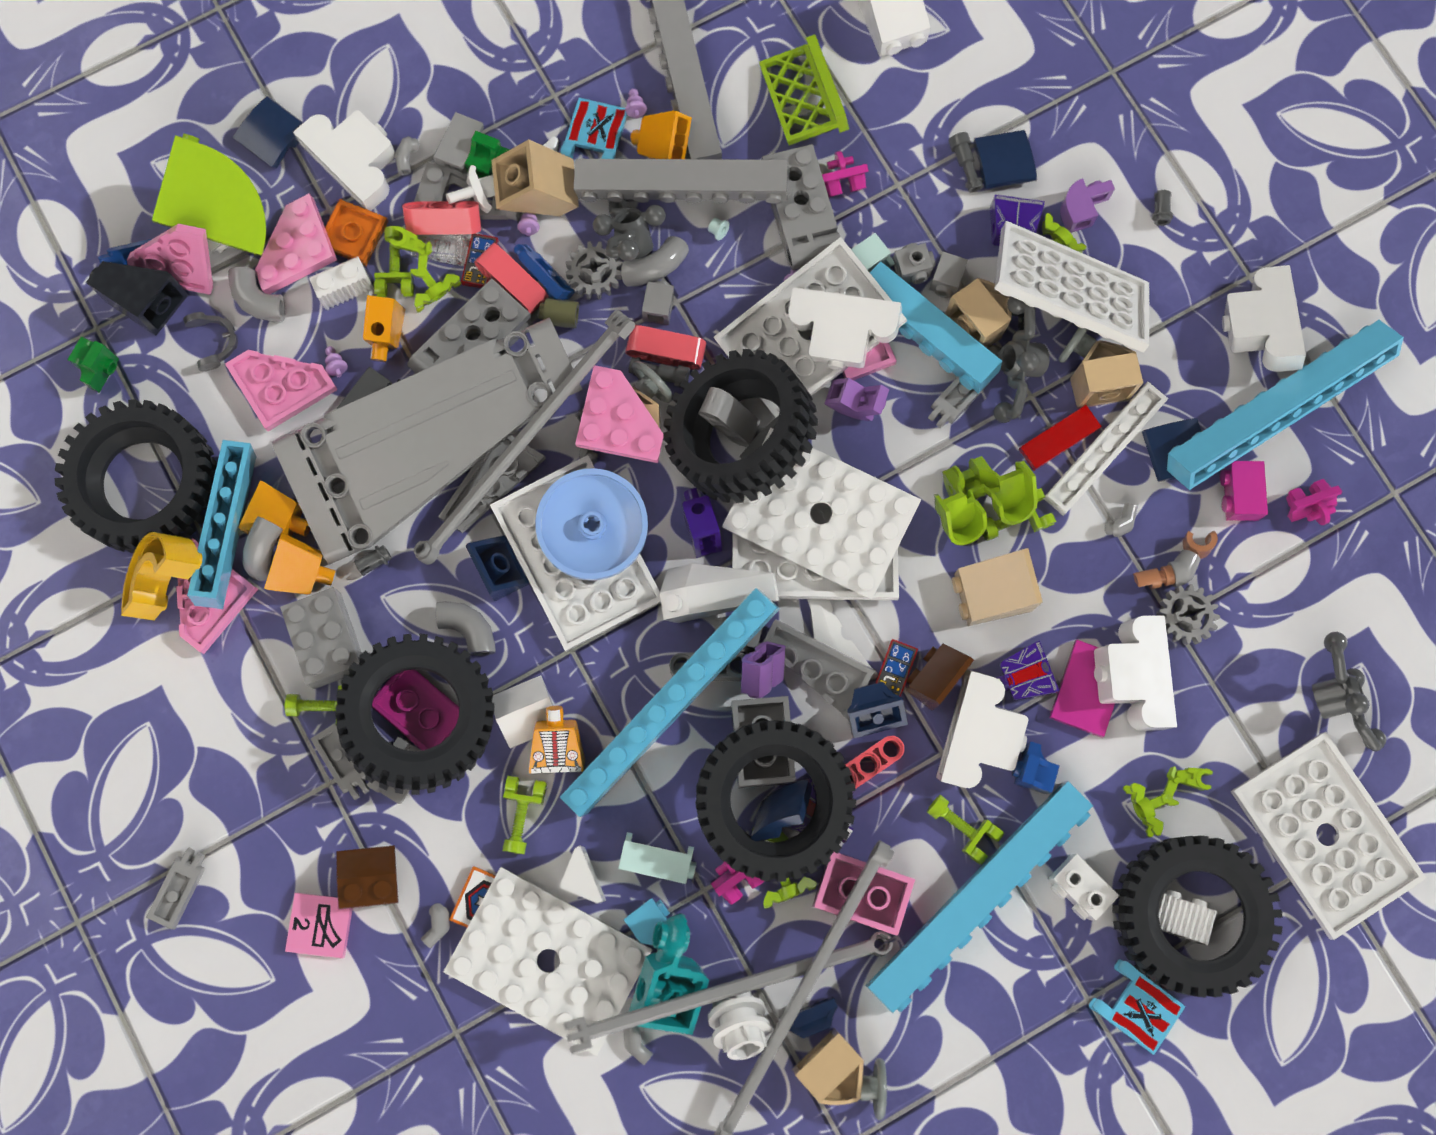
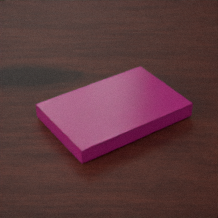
(1078, 697)
(417, 709)

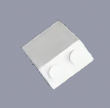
(895, 24)

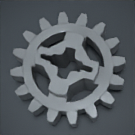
(582, 272)
(1185, 603)

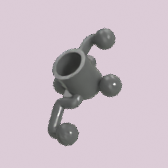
(630, 230)
(1020, 360)
(1345, 693)

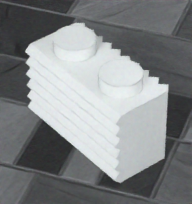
(341, 283)
(1186, 919)

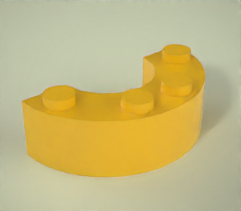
(150, 571)

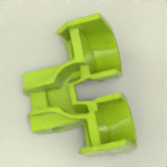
(1011, 494)

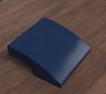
(269, 131)
(1005, 159)
(1163, 439)
(782, 809)

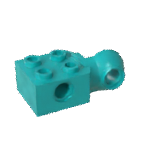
(669, 976)

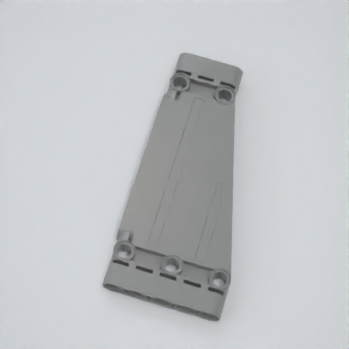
(415, 437)

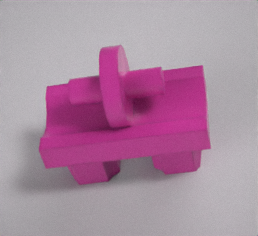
(855, 175)
(1315, 506)
(726, 883)

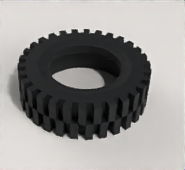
(743, 379)
(102, 441)
(414, 768)
(826, 826)
(1142, 930)

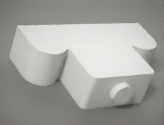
(350, 154)
(1267, 320)
(843, 325)
(1138, 674)
(981, 732)

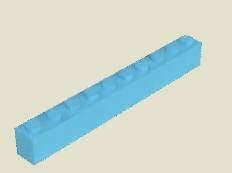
(1283, 404)
(670, 702)
(978, 896)

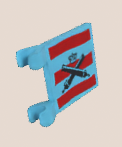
(595, 128)
(1142, 1010)

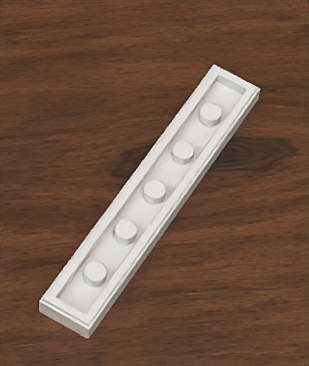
(1105, 448)

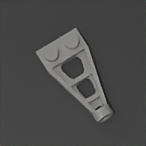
(436, 183)

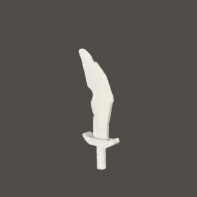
(484, 187)
(828, 630)

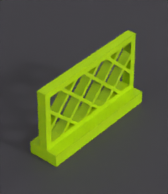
(825, 85)

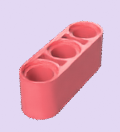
(442, 217)
(499, 266)
(666, 347)
(879, 758)

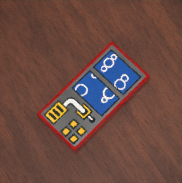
(471, 275)
(897, 666)

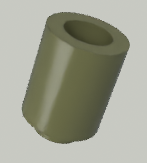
(561, 312)

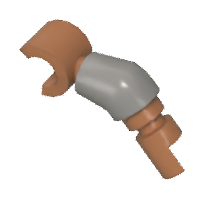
(1182, 568)

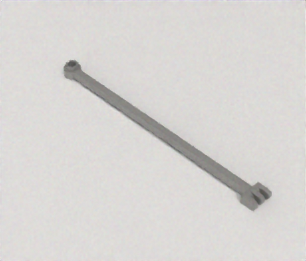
(618, 325)
(879, 856)
(590, 1031)

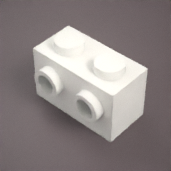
(1082, 888)

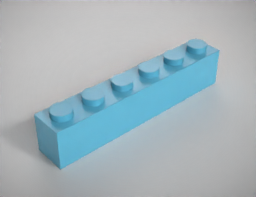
(939, 334)
(221, 523)

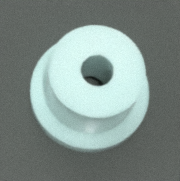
(718, 228)

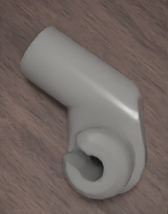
(440, 925)

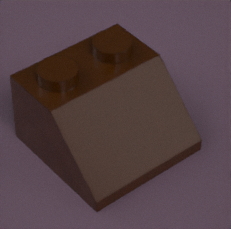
(938, 675)
(366, 877)

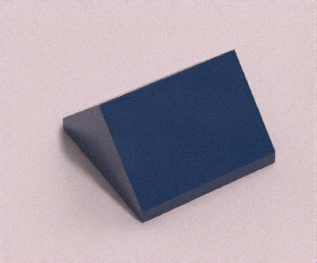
(497, 566)

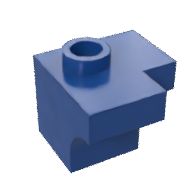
(1034, 770)

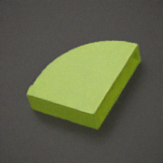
(212, 194)

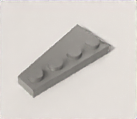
(516, 472)
(821, 666)

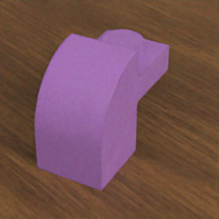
(1078, 205)
(856, 400)

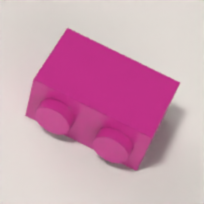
(1244, 491)

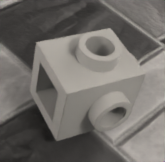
(913, 263)

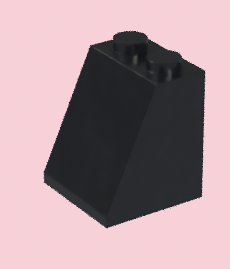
(139, 293)

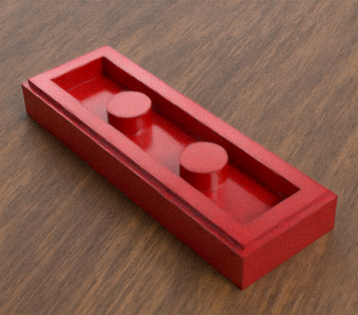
(1060, 437)

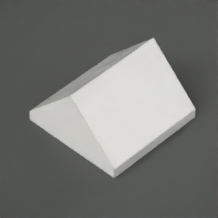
(520, 709)
(581, 877)

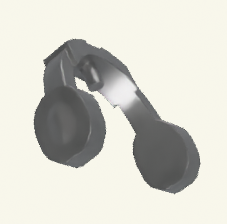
(199, 319)

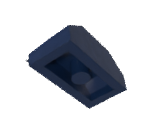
(875, 710)
(814, 1018)

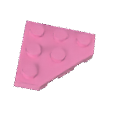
(295, 247)
(181, 253)
(279, 385)
(617, 419)
(204, 625)

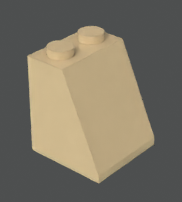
(534, 180)
(997, 588)

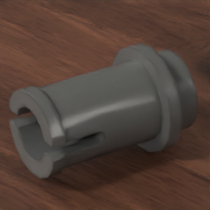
(1162, 210)
(373, 560)

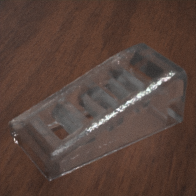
(456, 252)

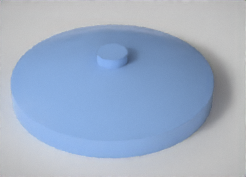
(591, 524)

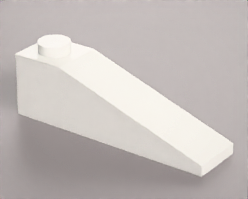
(709, 590)

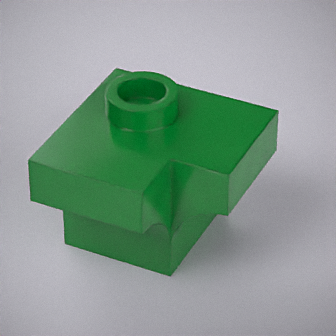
(482, 151)
(94, 362)

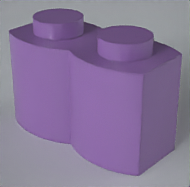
(762, 669)

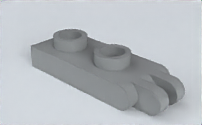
(952, 402)
(334, 757)
(177, 889)

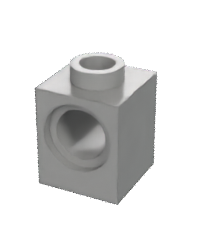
(948, 275)
(658, 302)

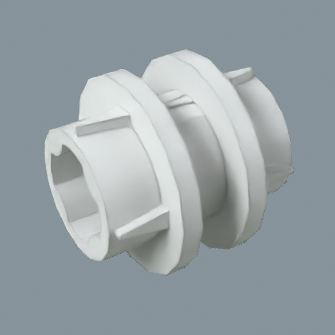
(739, 1026)

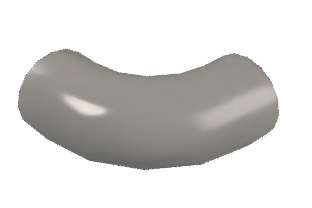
(655, 265)
(251, 299)
(259, 548)
(469, 623)

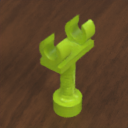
(394, 275)
(1037, 523)
(295, 704)
(940, 808)
(515, 843)

